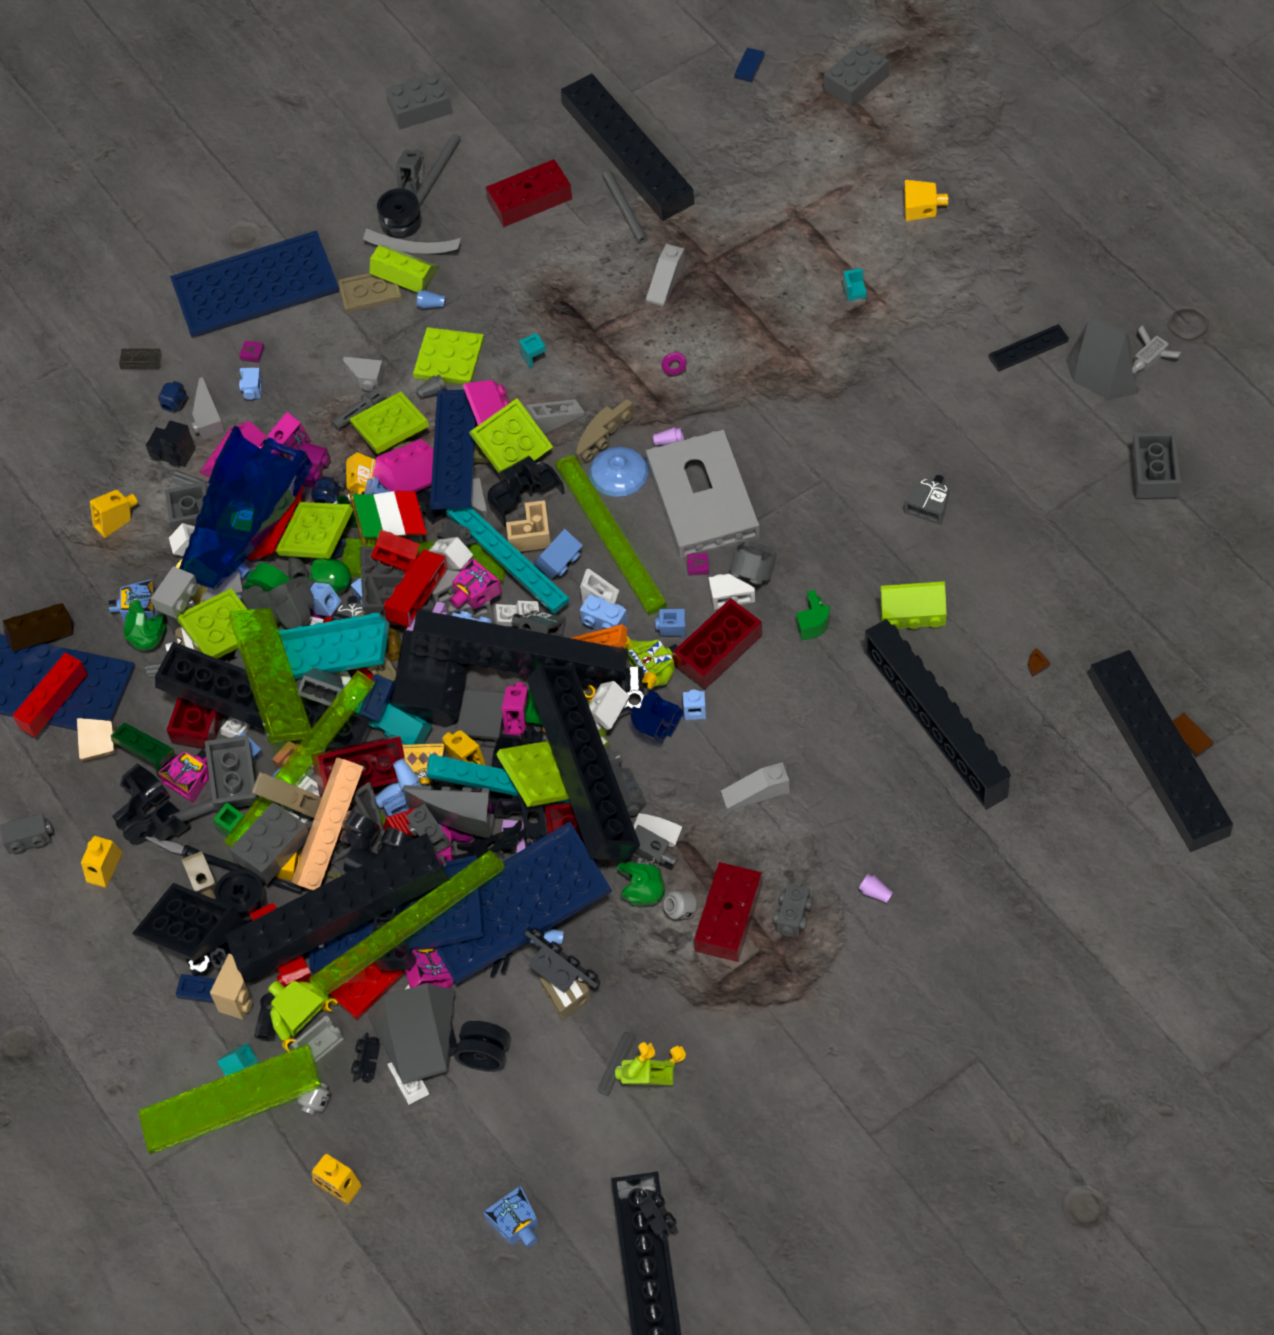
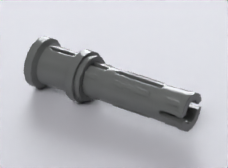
(365, 400)

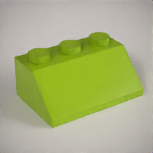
(401, 268)
(914, 605)

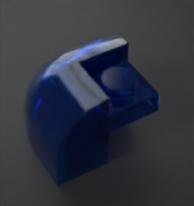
(656, 717)

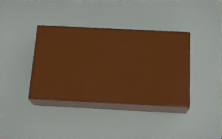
(1193, 736)

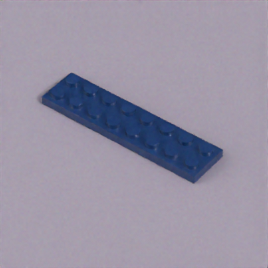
(453, 452)

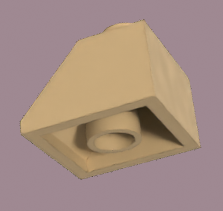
(230, 991)

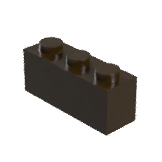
(37, 627)

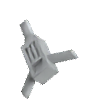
(1152, 351)

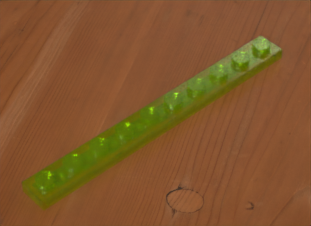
(611, 535)
(322, 735)
(406, 923)

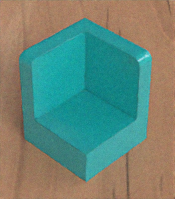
(854, 284)
(531, 347)
(237, 1059)

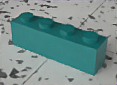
(402, 723)

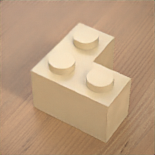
(533, 532)

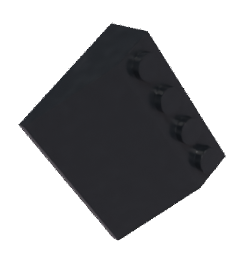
(428, 685)
(188, 922)

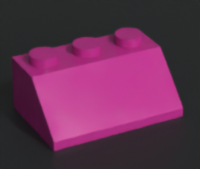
(486, 398)
(249, 432)
(406, 467)

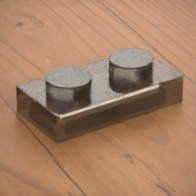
(140, 358)

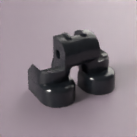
(522, 473)
(504, 804)
(132, 817)
(360, 833)

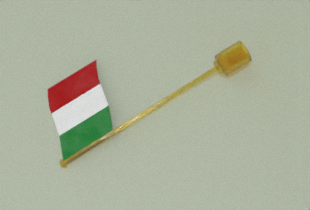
(394, 513)

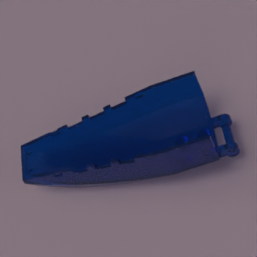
(242, 505)

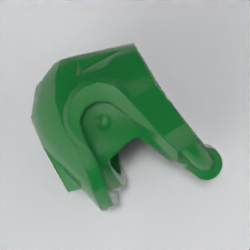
(331, 572)
(141, 632)
(646, 883)

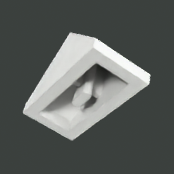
(597, 586)

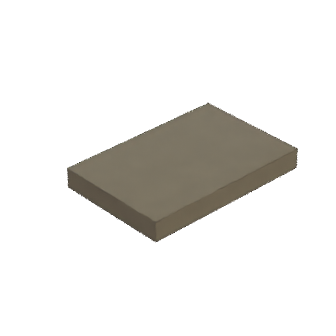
(367, 292)

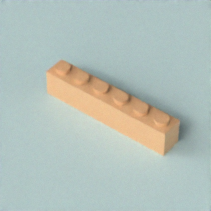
(327, 824)

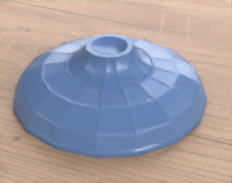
(618, 471)

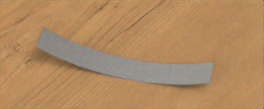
(410, 246)

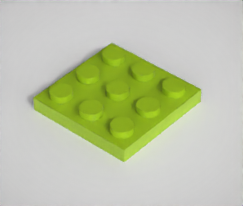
(449, 354)
(389, 422)
(510, 436)
(314, 530)
(210, 624)
(534, 773)

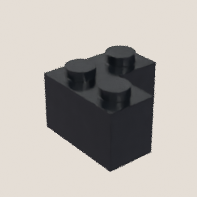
(171, 444)

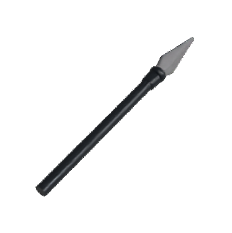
(187, 851)

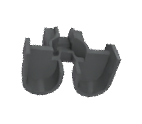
(288, 601)

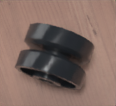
(399, 213)
(242, 891)
(482, 1046)

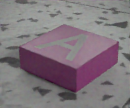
(251, 351)
(698, 564)

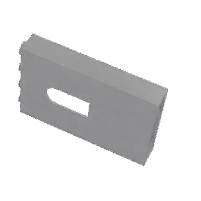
(707, 517)

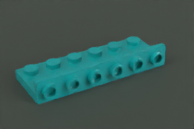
(336, 644)

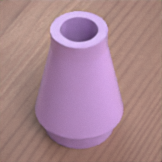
(668, 436)
(875, 888)

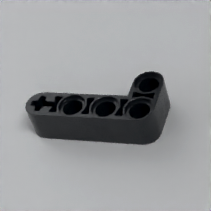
(393, 959)

